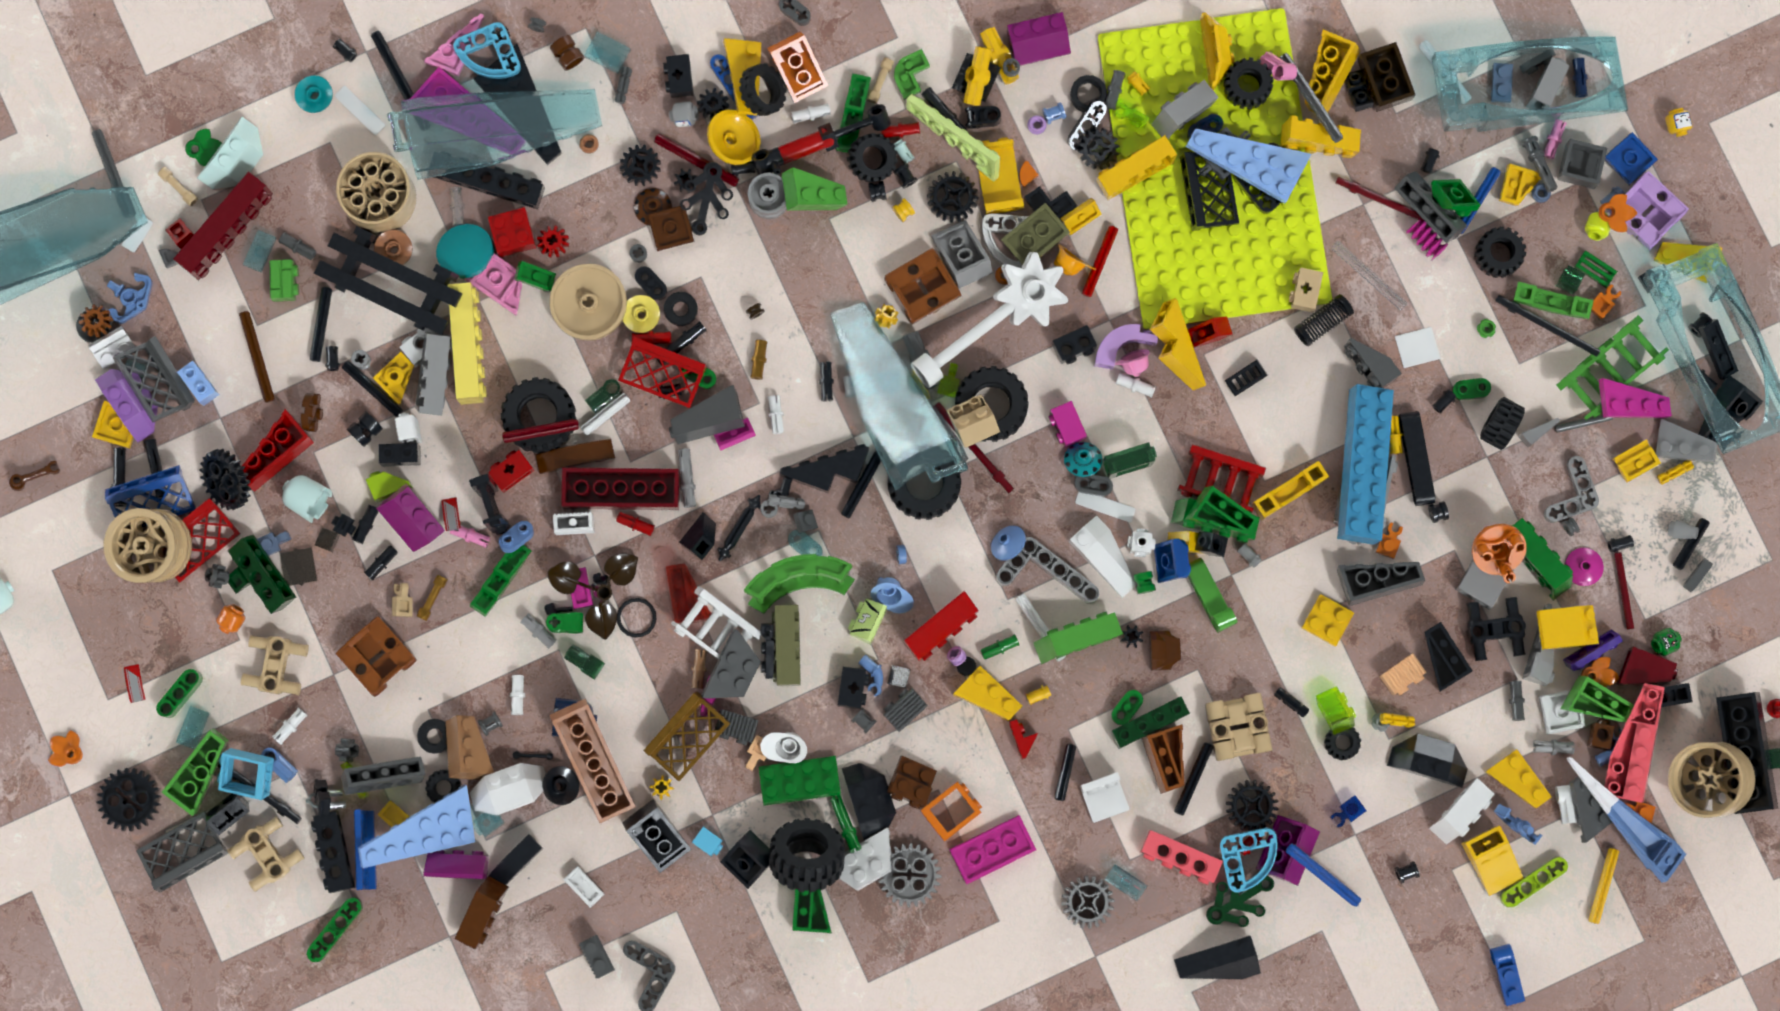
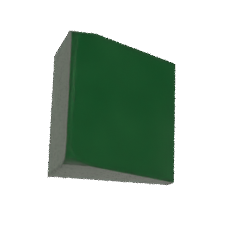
(237, 580)

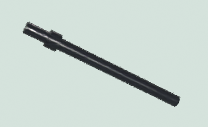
(1515, 307)
(283, 809)

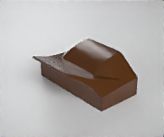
(1164, 650)

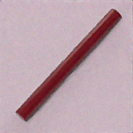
(1624, 591)

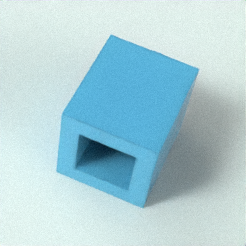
(708, 842)

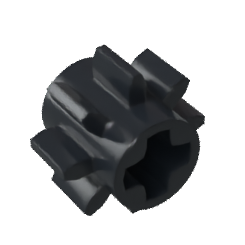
(683, 175)
(343, 525)
(1137, 634)

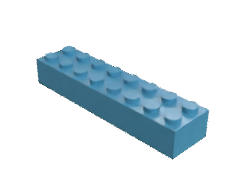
(1365, 464)

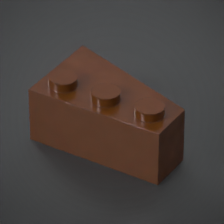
(481, 913)

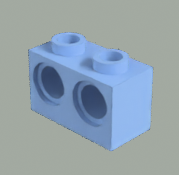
(198, 383)

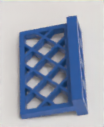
(148, 484)
(364, 831)

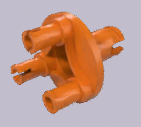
(1499, 550)

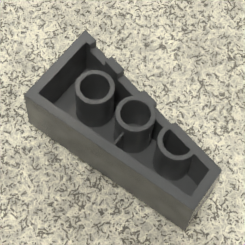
(1371, 582)

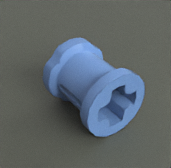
(1054, 113)

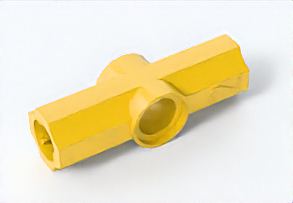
(999, 53)
(977, 75)

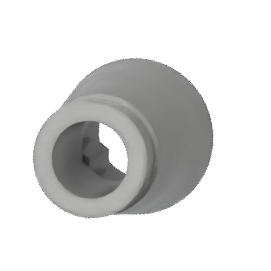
(1682, 530)

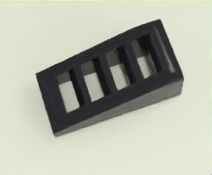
(1259, 367)

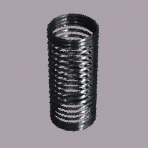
(1344, 305)

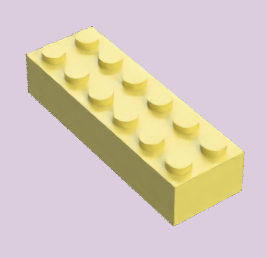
(466, 346)

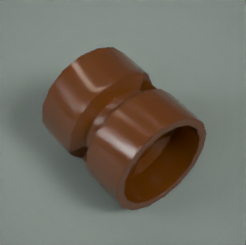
(565, 50)

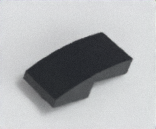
(1358, 92)

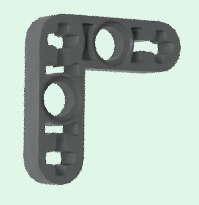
(657, 975)

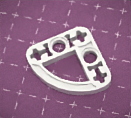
(986, 230)

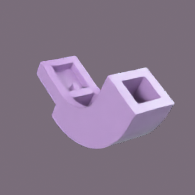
(1119, 337)

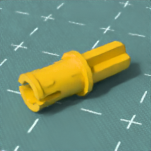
(1395, 436)

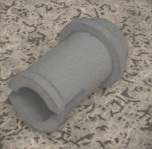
(1250, 555)

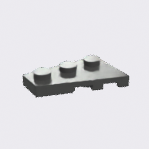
(1590, 813)

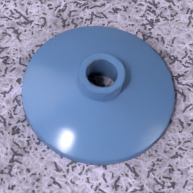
(1008, 543)

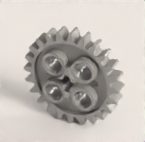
(908, 893)

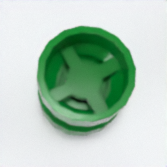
(1144, 582)

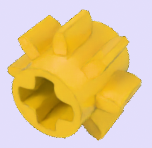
(886, 316)
(658, 783)

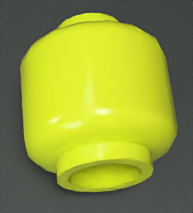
(1596, 227)

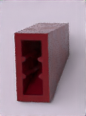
(1645, 667)

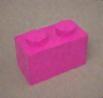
(1067, 424)

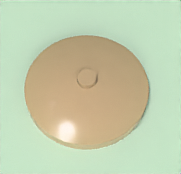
(588, 302)

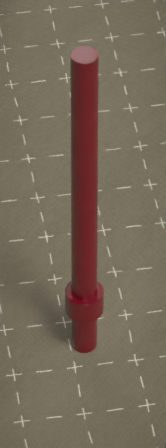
(1355, 187)
(998, 476)

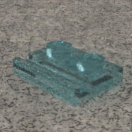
(607, 52)

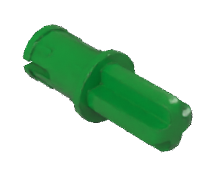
(1000, 647)

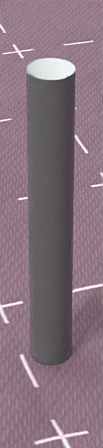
(1581, 423)

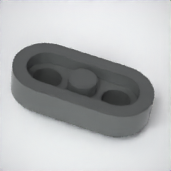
(1532, 65)
(1093, 485)

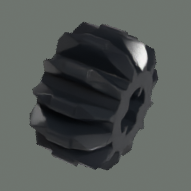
(721, 103)

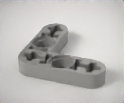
(1579, 500)

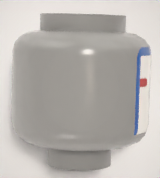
(684, 114)

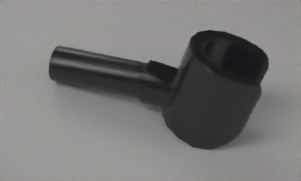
(550, 609)

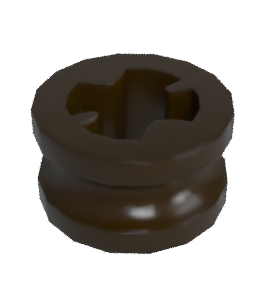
(755, 311)

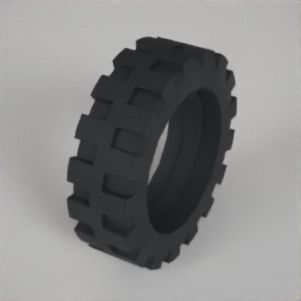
(749, 92)

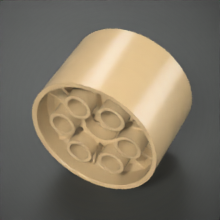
(380, 221)
(1681, 774)

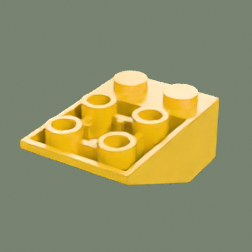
(1493, 860)

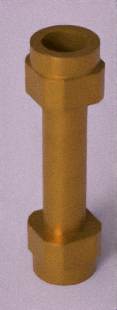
(439, 582)

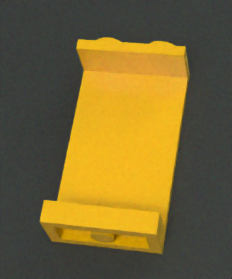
(1005, 192)

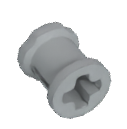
(355, 359)

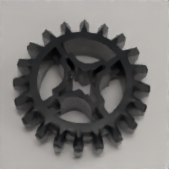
(961, 211)
(1244, 799)

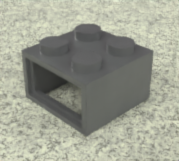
(1582, 163)

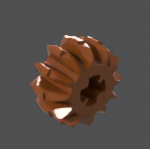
(95, 328)

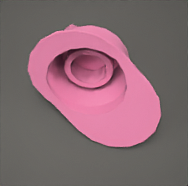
(1135, 362)

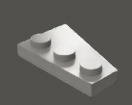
(1683, 444)

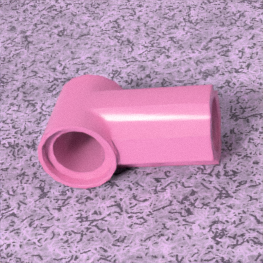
(1280, 69)

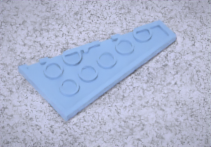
(1260, 164)
(430, 830)

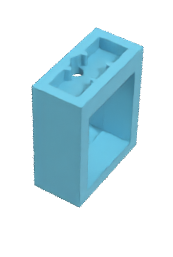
(264, 774)

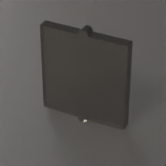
(298, 566)

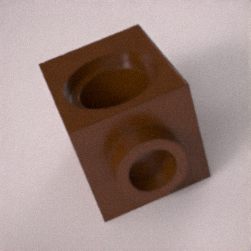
(1594, 741)

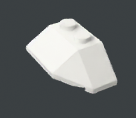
(508, 788)

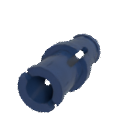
(1580, 77)

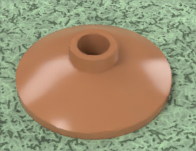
(391, 239)

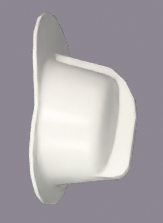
(784, 747)

